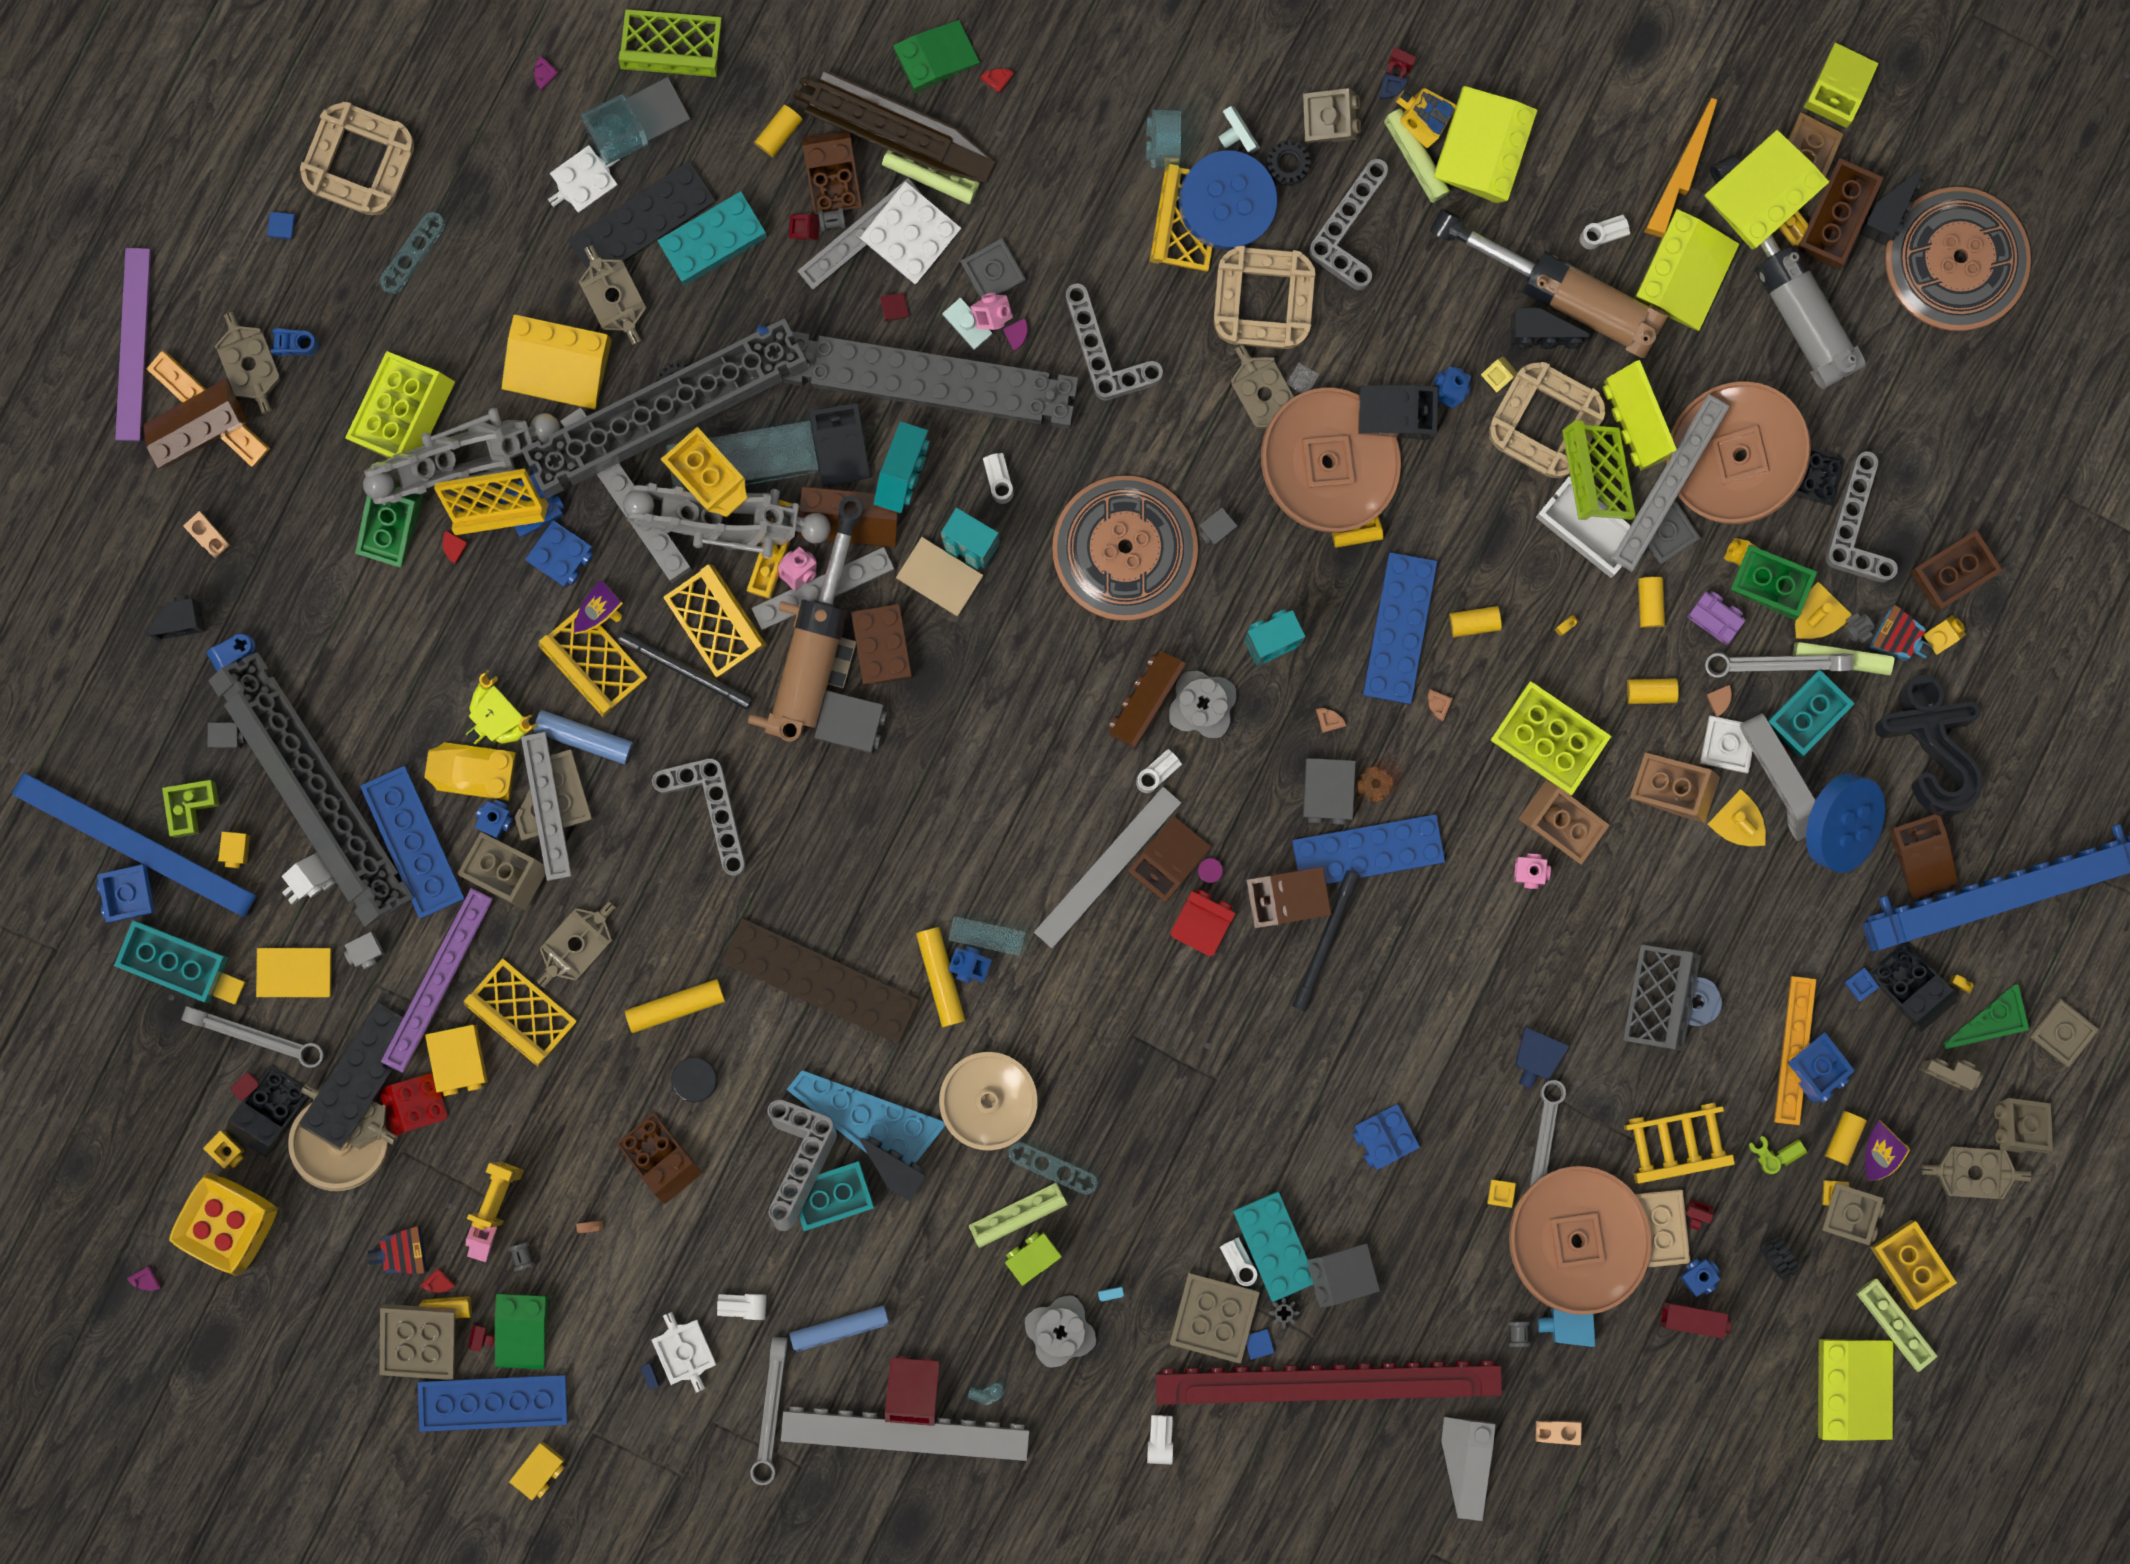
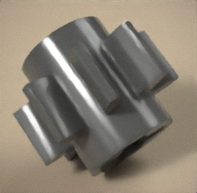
(1859, 627)
(1278, 1307)

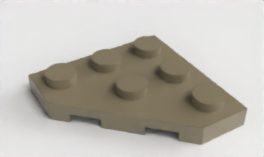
(570, 794)

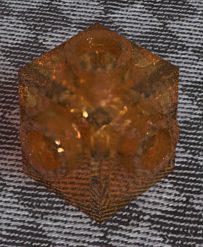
(1365, 787)

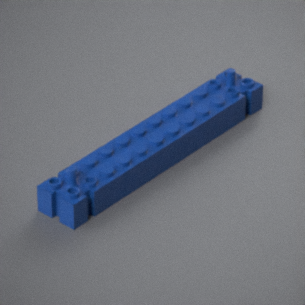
(1998, 895)

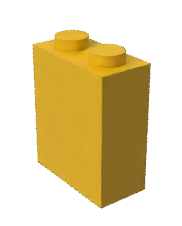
(456, 1059)

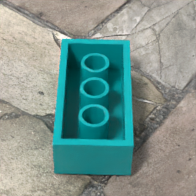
(712, 238)
(970, 539)
(1274, 637)
(171, 961)
(1274, 1246)

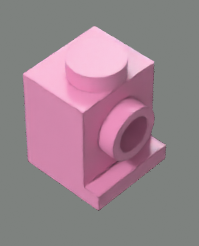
(480, 1242)

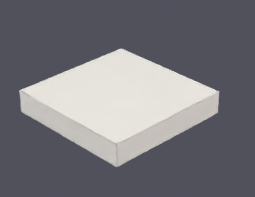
(1725, 746)

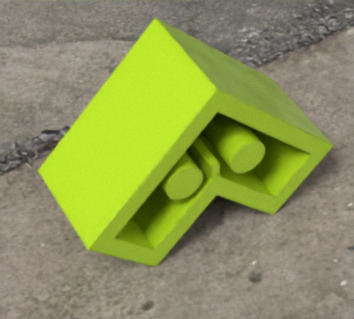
(182, 803)
(1032, 1258)

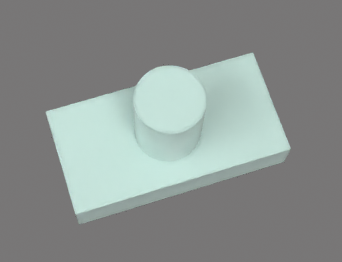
(1238, 132)
(962, 320)

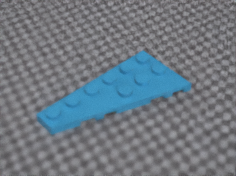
(865, 1115)

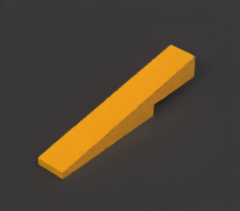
(1682, 175)

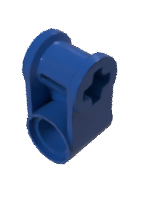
(288, 343)
(228, 651)

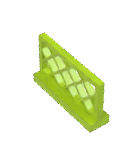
(663, 61)
(1582, 471)

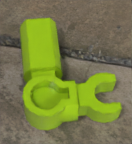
(1770, 1163)

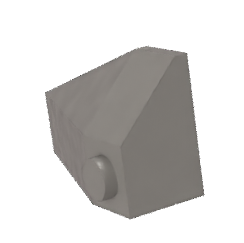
(1468, 1460)

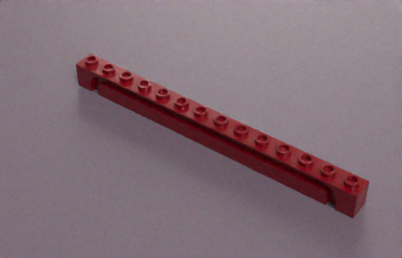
(1328, 1384)

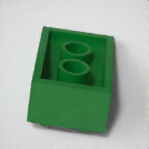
(935, 55)
(388, 528)
(1773, 582)
(521, 1330)

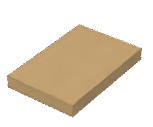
(939, 576)
(1667, 1226)

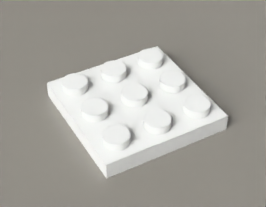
(910, 233)

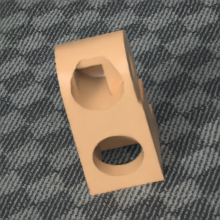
(206, 534)
(1559, 1432)

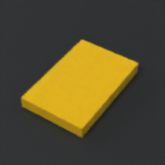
(293, 972)

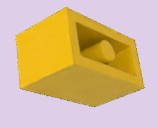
(537, 1471)

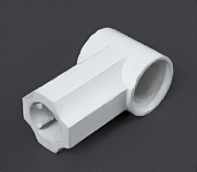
(1606, 231)
(998, 476)
(1159, 770)
(1238, 1260)
(748, 1306)
(1160, 1445)

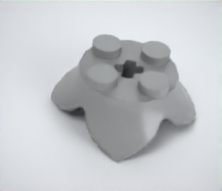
(1184, 710)
(1065, 1312)

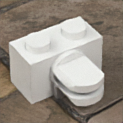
(307, 878)

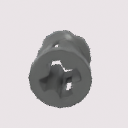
(825, 221)
(521, 1256)
(1519, 1333)

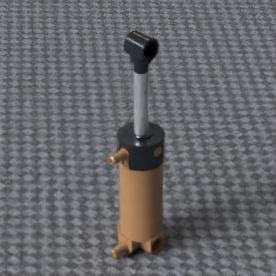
(1568, 290)
(813, 644)

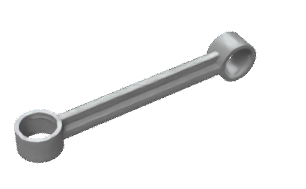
(1831, 662)
(250, 1035)
(1546, 1132)
(771, 1407)

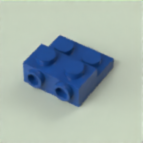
(553, 512)
(560, 554)
(125, 893)
(1821, 1068)
(1385, 1137)

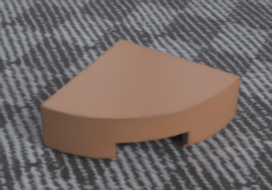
(1720, 700)
(1438, 704)
(1329, 720)
(589, 1226)

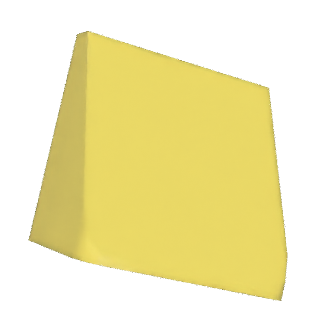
(1499, 374)

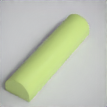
(1416, 157)
(952, 185)
(1862, 660)
(1017, 1215)
(1896, 1324)

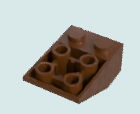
(831, 171)
(1924, 855)
(1169, 859)
(1289, 897)
(659, 1158)

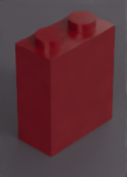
(1695, 1320)
(912, 1391)

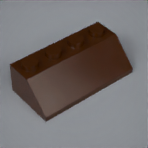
(1840, 213)
(193, 424)
(875, 527)
(1146, 700)

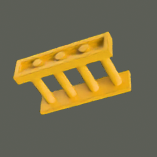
(1671, 1167)
(501, 1177)

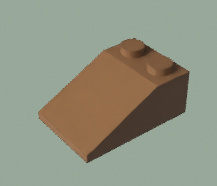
(1815, 141)
(1675, 787)
(1563, 822)

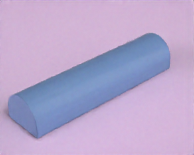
(583, 737)
(839, 1328)

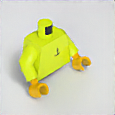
(495, 715)

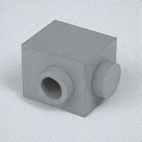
(364, 951)

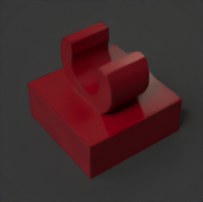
(1401, 60)
(1698, 1212)
(478, 1337)

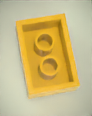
(1913, 1265)

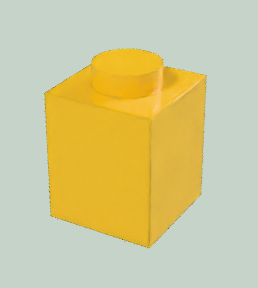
(234, 849)

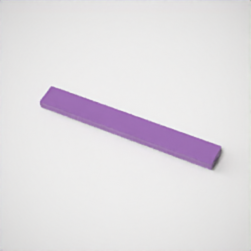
(133, 344)
(437, 980)

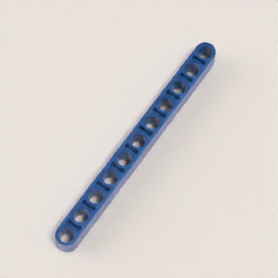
(134, 844)

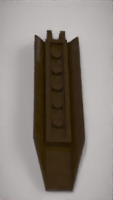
(894, 127)

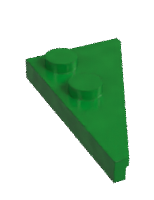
(1998, 1019)

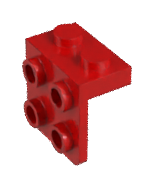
(1202, 923)
(412, 1104)

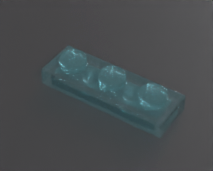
(986, 936)

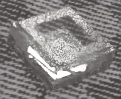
(1302, 378)

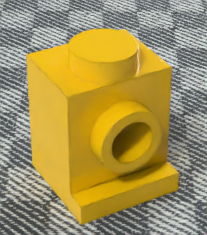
(216, 1147)

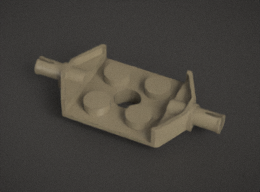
(612, 274)
(234, 349)
(1253, 376)
(594, 935)
(369, 1128)
(1995, 1177)

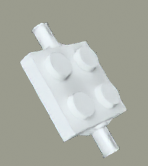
(582, 180)
(684, 1352)

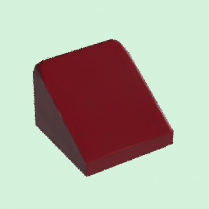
(804, 227)
(894, 307)
(244, 1086)

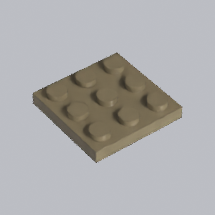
(1214, 1318)
(417, 1341)

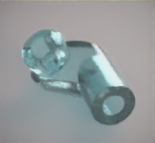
(988, 1395)

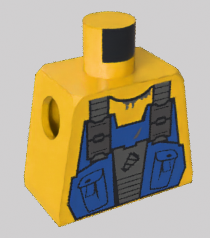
(1425, 114)

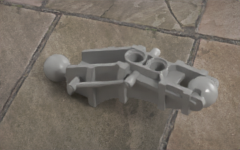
(379, 483)
(640, 504)

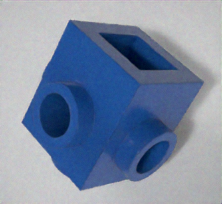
(1452, 386)
(485, 815)
(969, 965)
(1691, 1276)

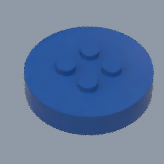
(1227, 200)
(1845, 822)

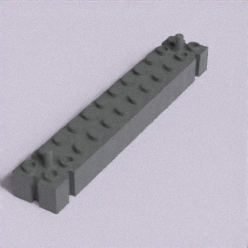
(935, 381)
(665, 408)
(310, 789)

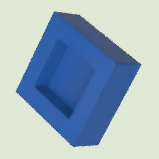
(281, 225)
(1861, 984)
(1259, 1344)

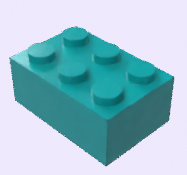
(901, 467)
(1809, 713)
(836, 1196)

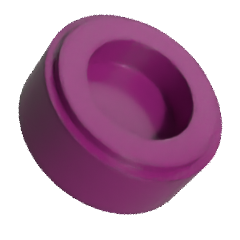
(1210, 870)

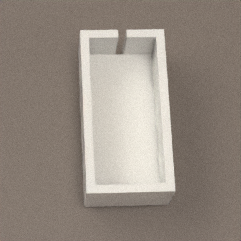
(1593, 538)

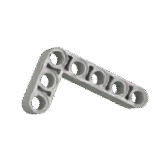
(1345, 223)
(1099, 352)
(1852, 523)
(1780, 772)
(714, 807)
(802, 1159)

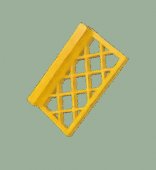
(1164, 223)
(496, 514)
(732, 609)
(581, 679)
(508, 1030)

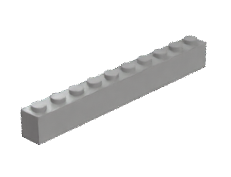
(875, 1433)

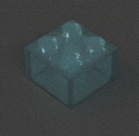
(614, 129)
(1165, 135)

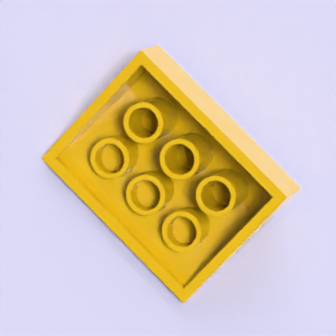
(555, 362)

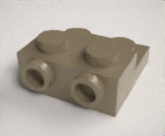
(1331, 116)
(1958, 1074)
(2024, 1126)
(1853, 1214)

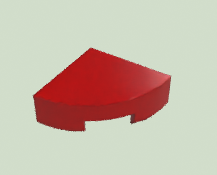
(997, 78)
(453, 546)
(438, 1282)

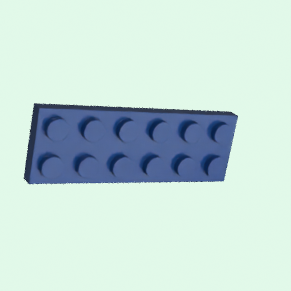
(1399, 628)
(412, 842)
(1372, 849)
(492, 1403)

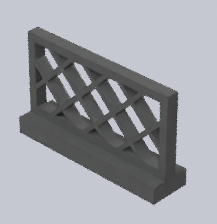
(1681, 1002)

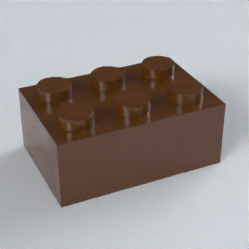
(1956, 571)
(881, 645)

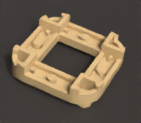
(324, 147)
(1267, 263)
(1512, 407)

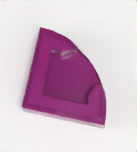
(544, 73)
(1016, 334)
(145, 1280)

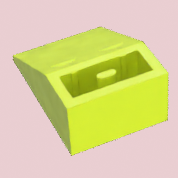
(1841, 85)

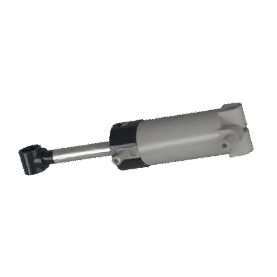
(1803, 305)

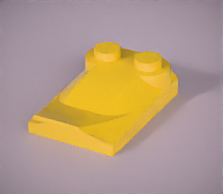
(706, 473)
(471, 770)

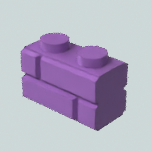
(1716, 617)

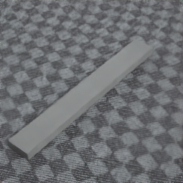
(1670, 482)
(1107, 867)

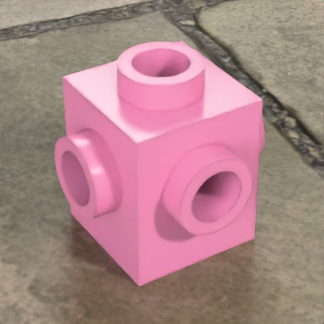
(991, 311)
(797, 568)
(1522, 871)

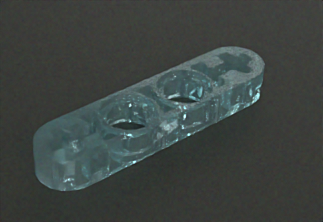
(408, 250)
(1054, 1165)

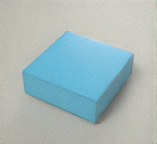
(1111, 1293)

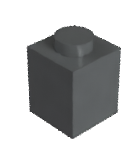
(1216, 528)
(224, 736)

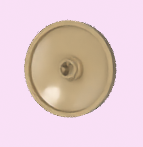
(988, 1101)
(329, 1167)

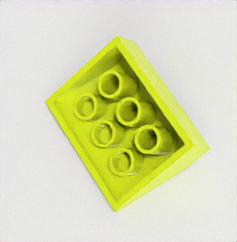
(1485, 144)
(1766, 189)
(1687, 270)
(399, 406)
(1639, 416)
(1550, 738)
(1855, 1389)

